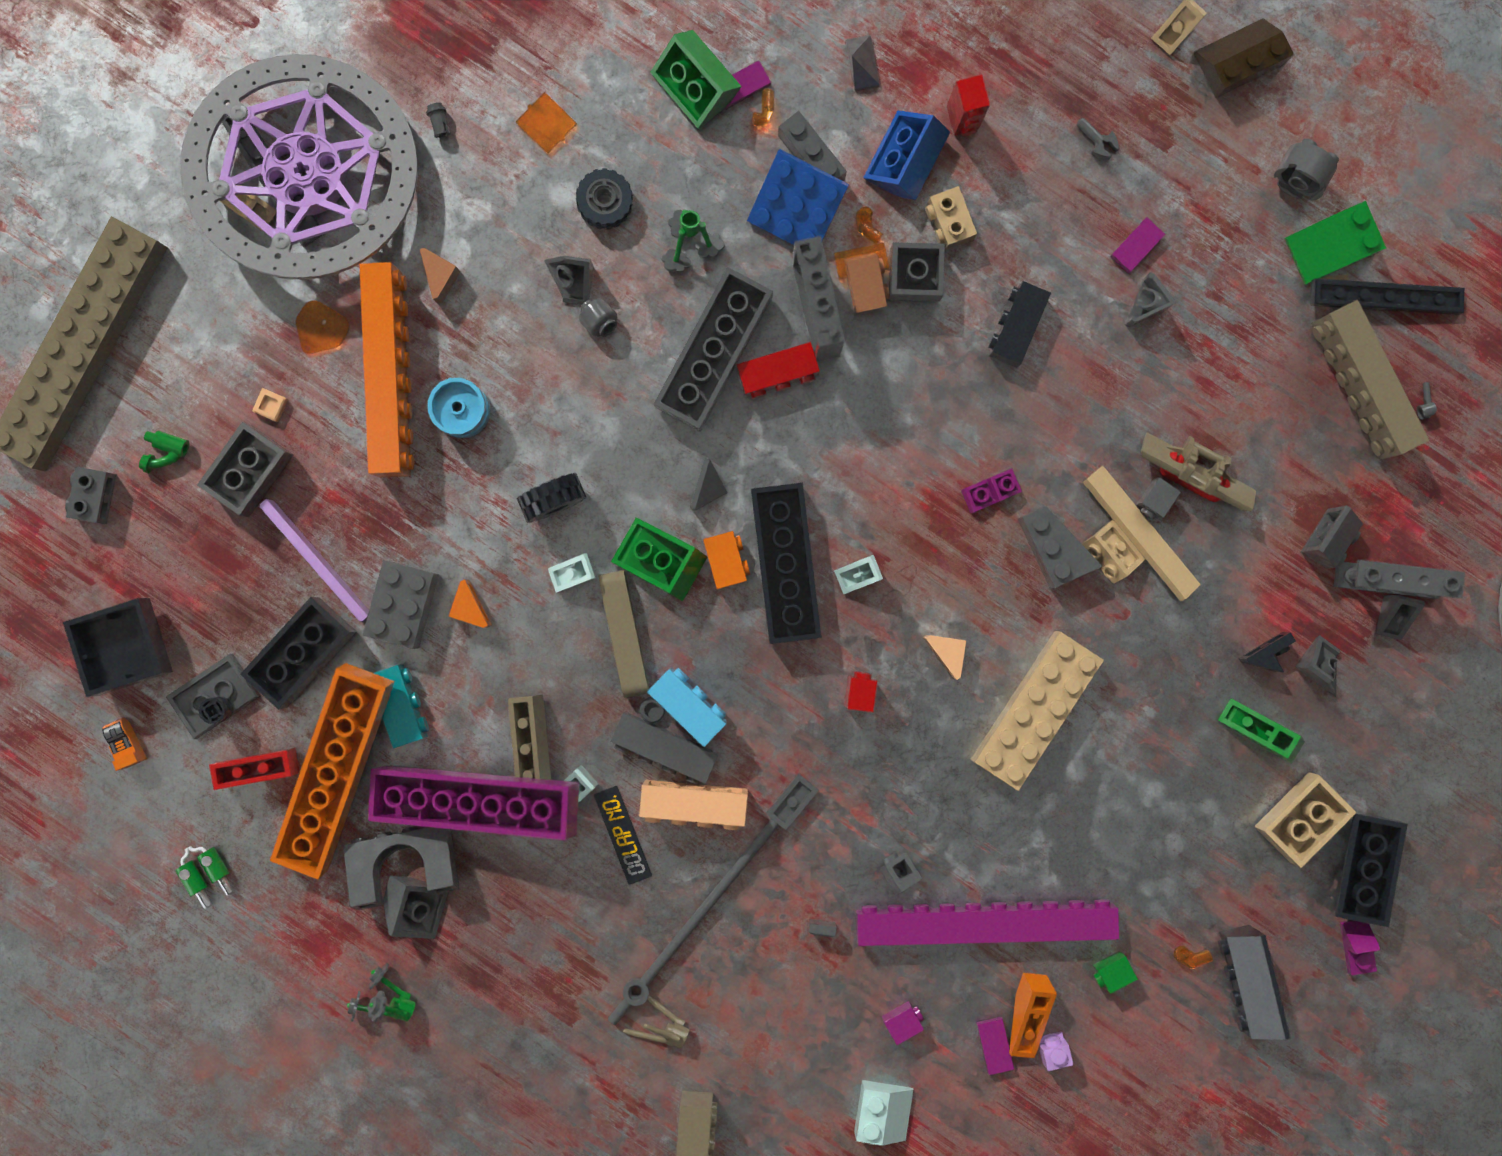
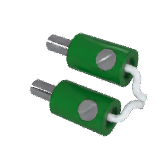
(193, 880)

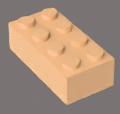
(693, 803)

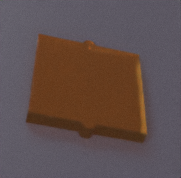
(546, 122)

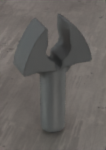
(1099, 139)

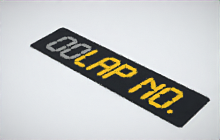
(622, 835)

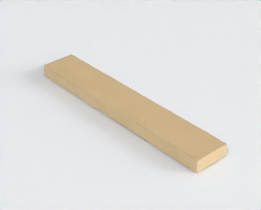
(1141, 533)

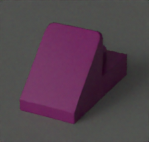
(1359, 947)

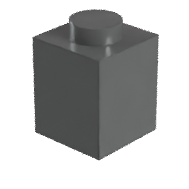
(1157, 499)

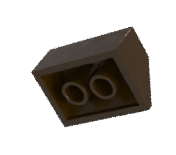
(1243, 56)

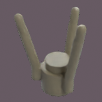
(673, 1035)

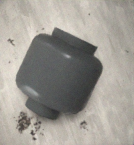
(598, 317)

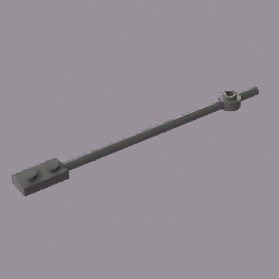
(783, 813)

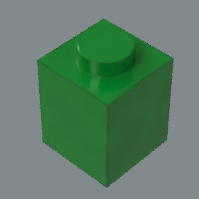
(1114, 972)

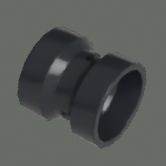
(221, 708)

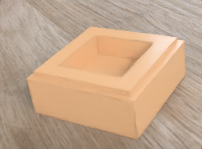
(270, 405)

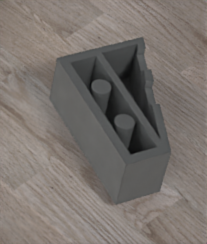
(1056, 548)

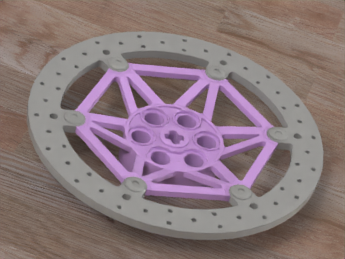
(286, 69)

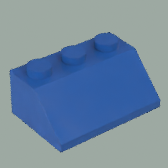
(907, 154)

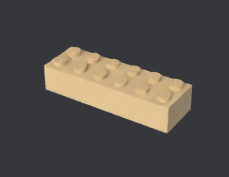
(1037, 709)

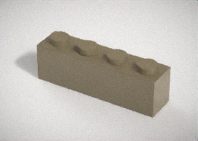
(529, 737)

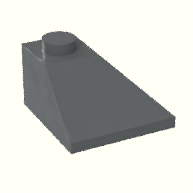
(412, 908)

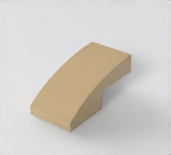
(257, 205)

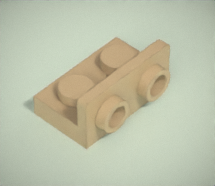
(1114, 552)

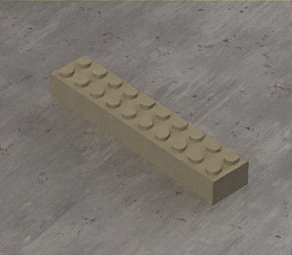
(78, 344)

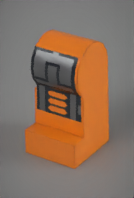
(123, 744)

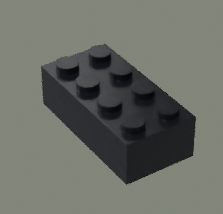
(298, 653)

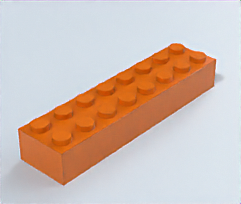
(386, 370)
(331, 770)

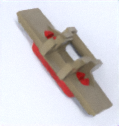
(1181, 467)

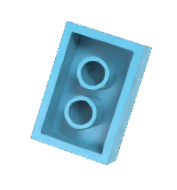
(688, 705)

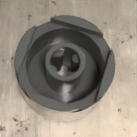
(1306, 170)

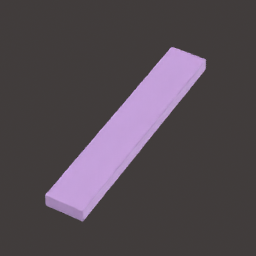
(315, 559)

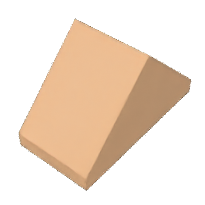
(949, 652)

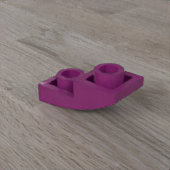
(991, 490)

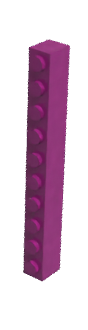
(987, 924)

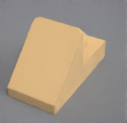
(1179, 25)

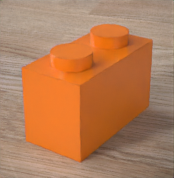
(726, 560)

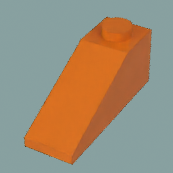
(1031, 1012)

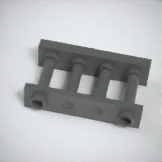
(1400, 579)

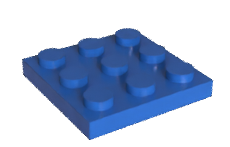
(797, 199)

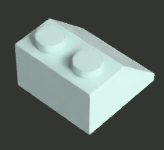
(882, 1113)

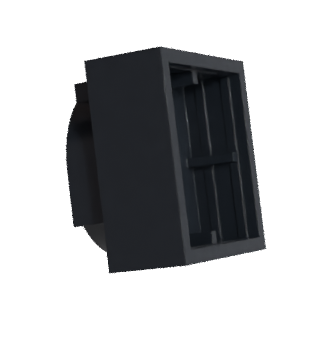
(117, 647)

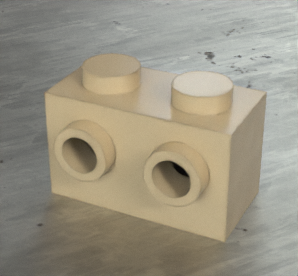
(951, 218)

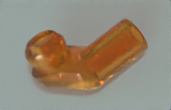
(768, 106)
(864, 225)
(1191, 959)

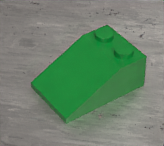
(1335, 242)
(659, 559)

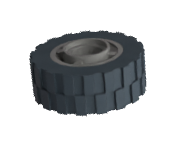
(600, 183)

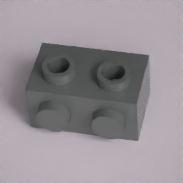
(90, 495)

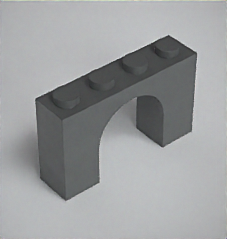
(366, 857)

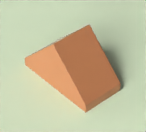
(439, 273)

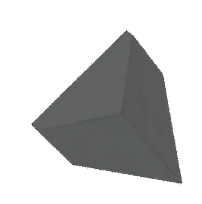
(572, 277)
(1150, 300)
(1321, 664)

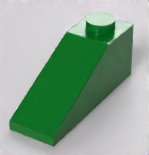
(1262, 730)

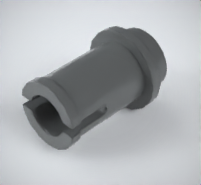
(438, 120)

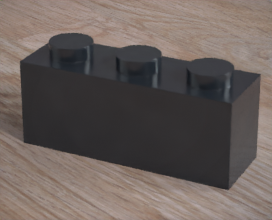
(1018, 323)

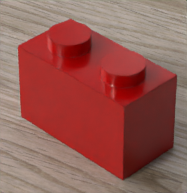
(860, 692)

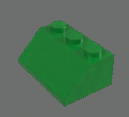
(695, 78)

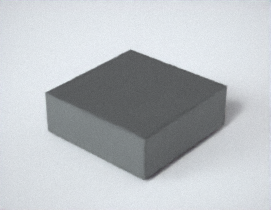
(822, 928)

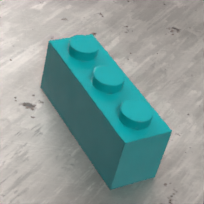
(402, 712)

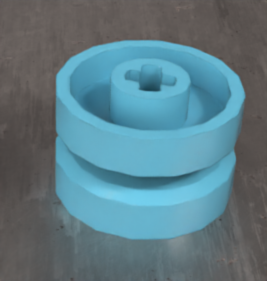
(445, 400)

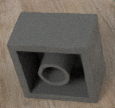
(916, 271)

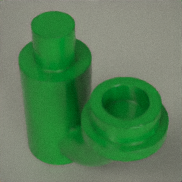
(174, 445)

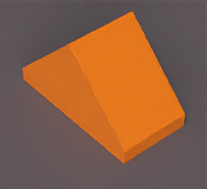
(468, 606)

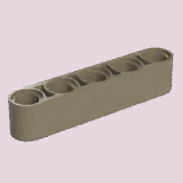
(624, 634)

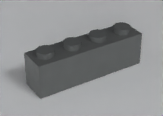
(665, 748)

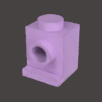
(1055, 1051)

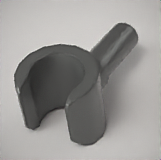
(1428, 408)

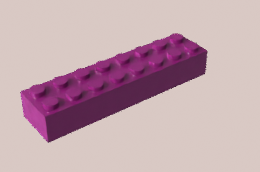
(474, 802)

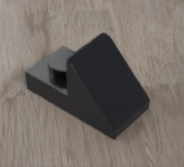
(1264, 656)

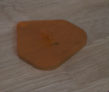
(319, 335)

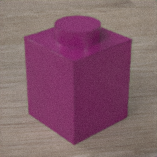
(903, 1022)

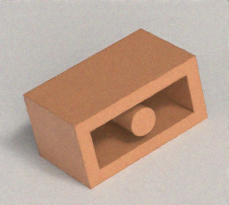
(866, 282)

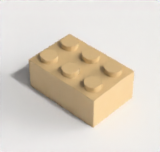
(1305, 819)

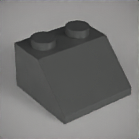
(1333, 536)

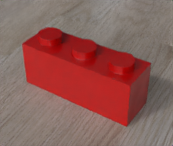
(968, 105)
(778, 370)
(254, 769)

